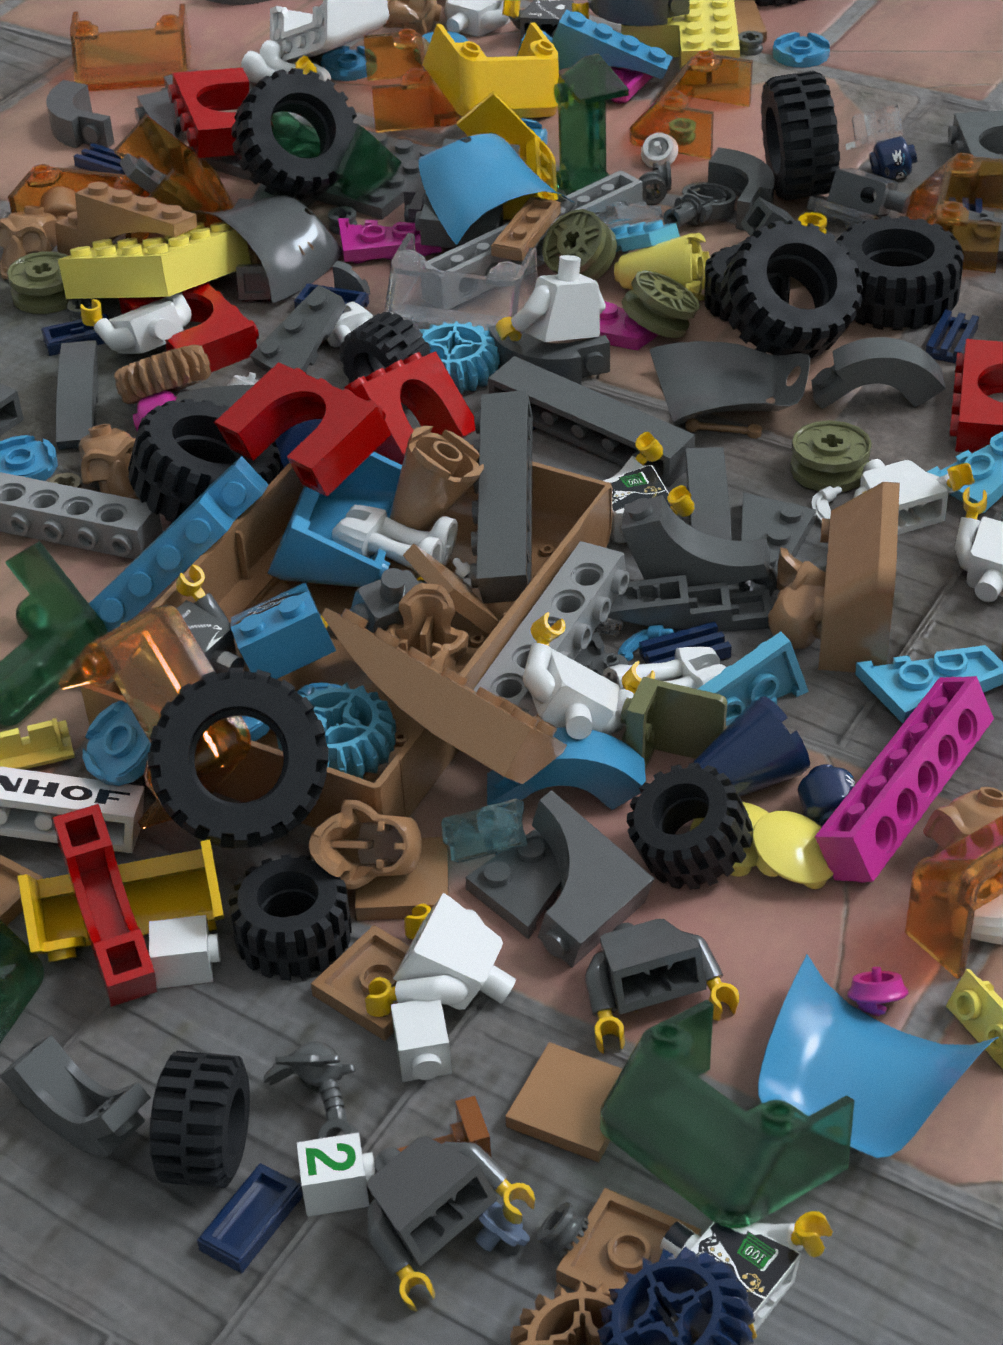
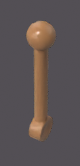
(752, 430)

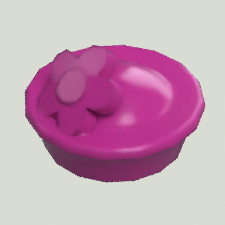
(876, 988)

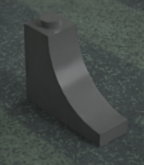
(670, 547)
(597, 882)

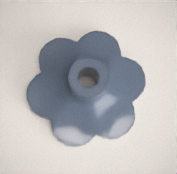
(497, 1228)

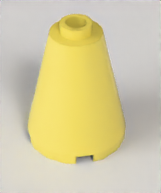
(675, 258)

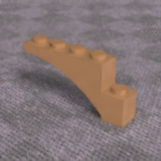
(110, 212)

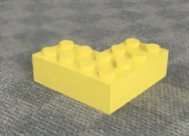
(708, 27)
(153, 267)

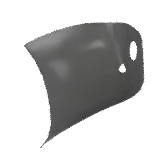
(274, 231)
(725, 377)

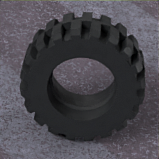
(800, 134)
(263, 155)
(814, 262)
(905, 270)
(183, 453)
(224, 696)

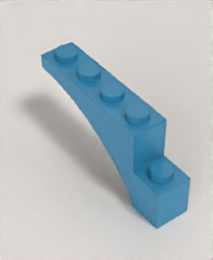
(582, 37)
(179, 544)

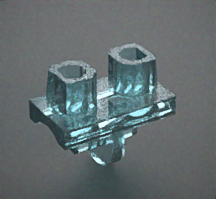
(485, 831)

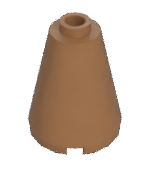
(433, 477)

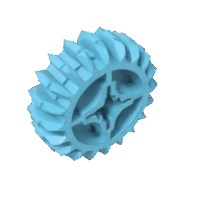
(465, 352)
(356, 728)

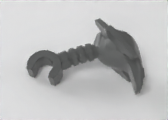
(320, 1067)

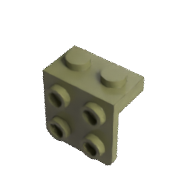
(672, 719)

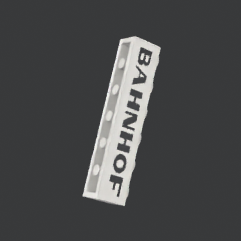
(34, 798)

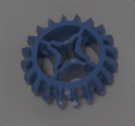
(695, 1288)

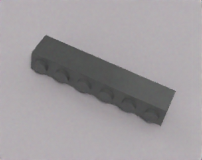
(592, 418)
(504, 497)

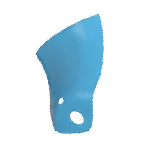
(474, 178)
(835, 1050)

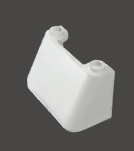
(327, 28)

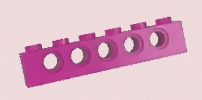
(904, 779)

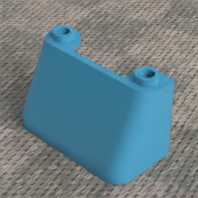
(307, 545)

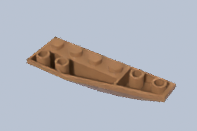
(471, 721)

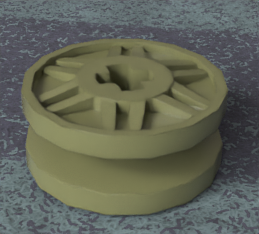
(583, 236)
(38, 283)
(660, 304)
(829, 455)

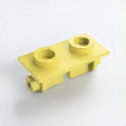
(45, 745)
(979, 1012)

